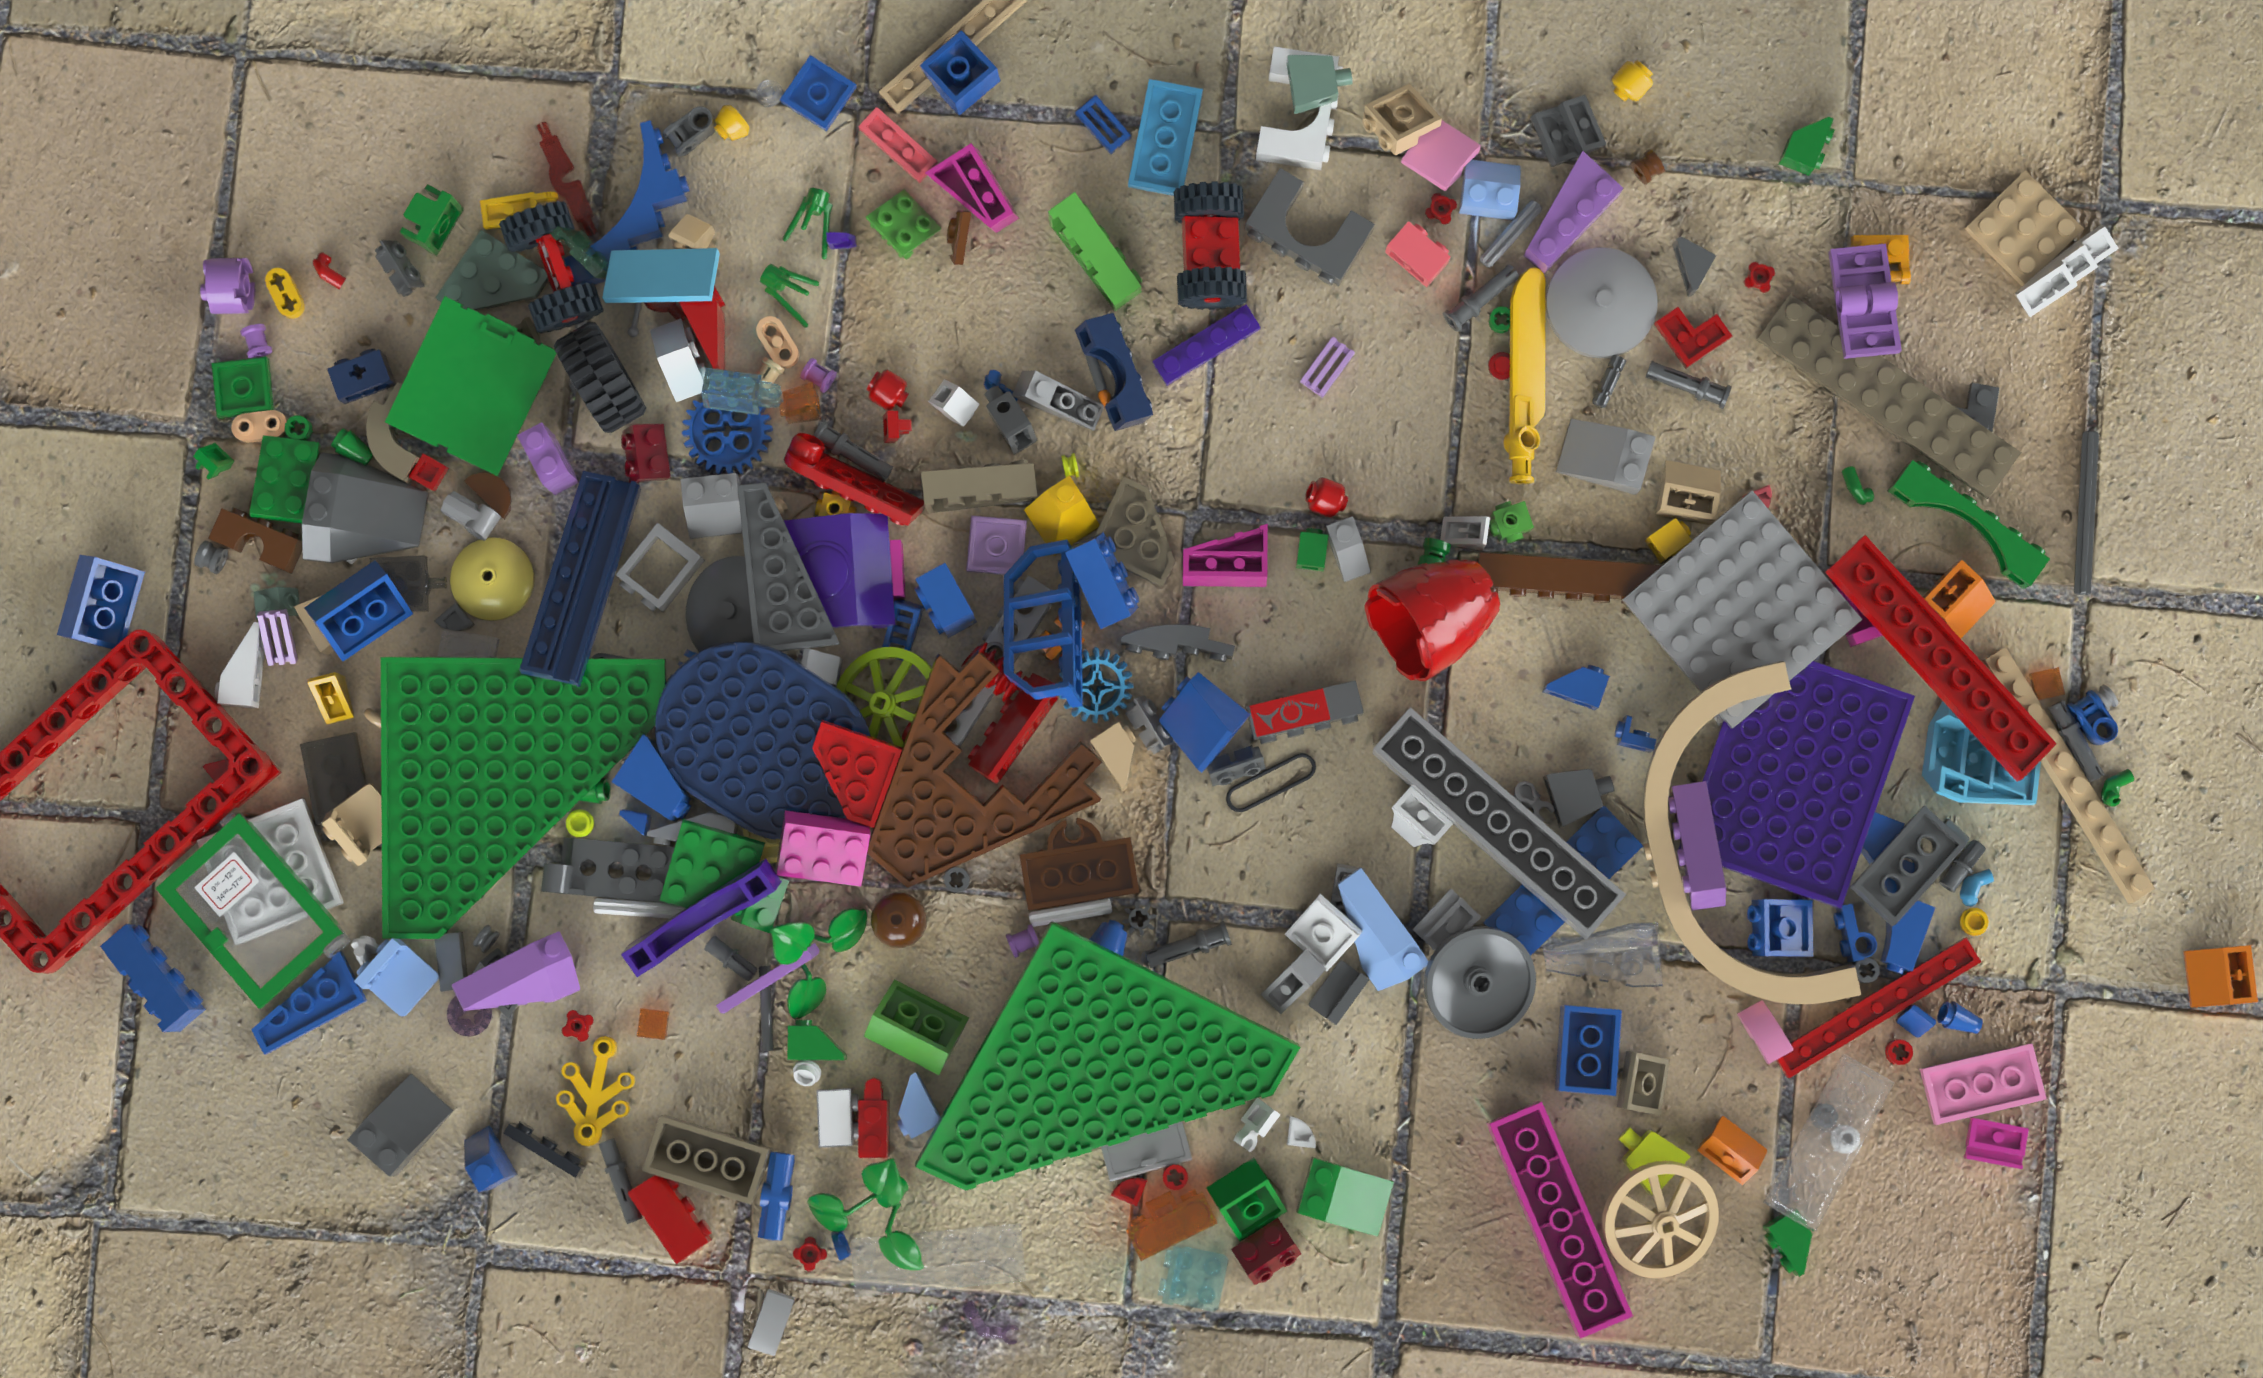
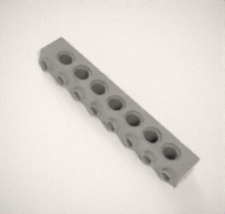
(994, 637)

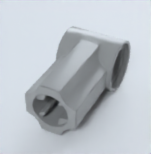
(475, 518)

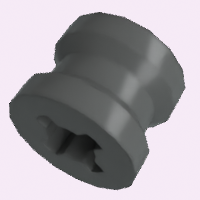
(211, 557)

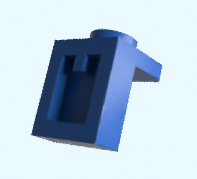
(1637, 740)

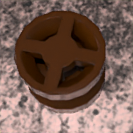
(1647, 166)

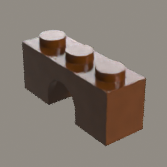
(235, 530)

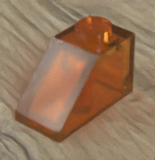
(801, 404)

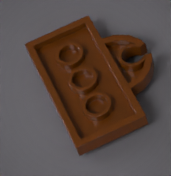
(1078, 869)

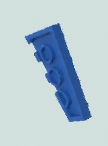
(318, 1001)

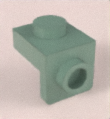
(277, 599)

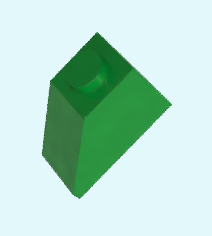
(811, 1043)

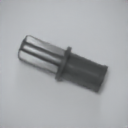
(1963, 865)
(730, 958)

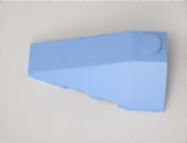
(1385, 946)

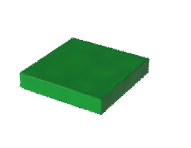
(242, 386)

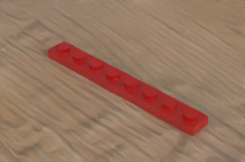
(1879, 1006)

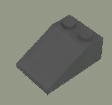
(400, 1126)

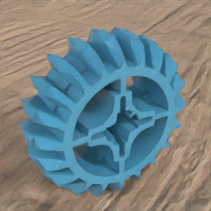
(1107, 686)

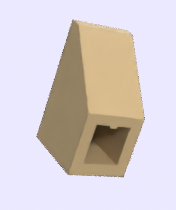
(691, 233)

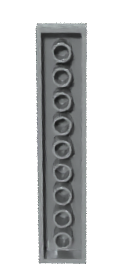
(1498, 823)

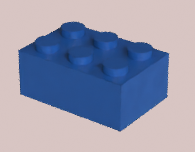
(1103, 579)
(949, 607)
(1588, 1050)

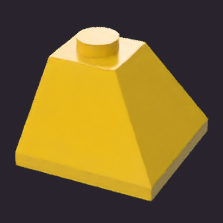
(1062, 513)

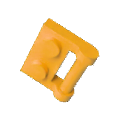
(1897, 253)

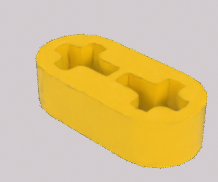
(279, 296)

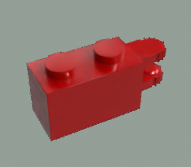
(873, 1122)

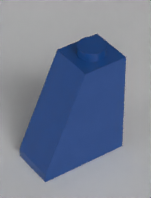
(486, 1160)

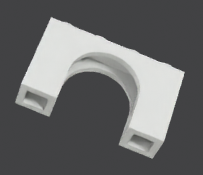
(1300, 147)

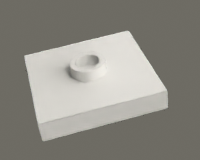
(1323, 932)

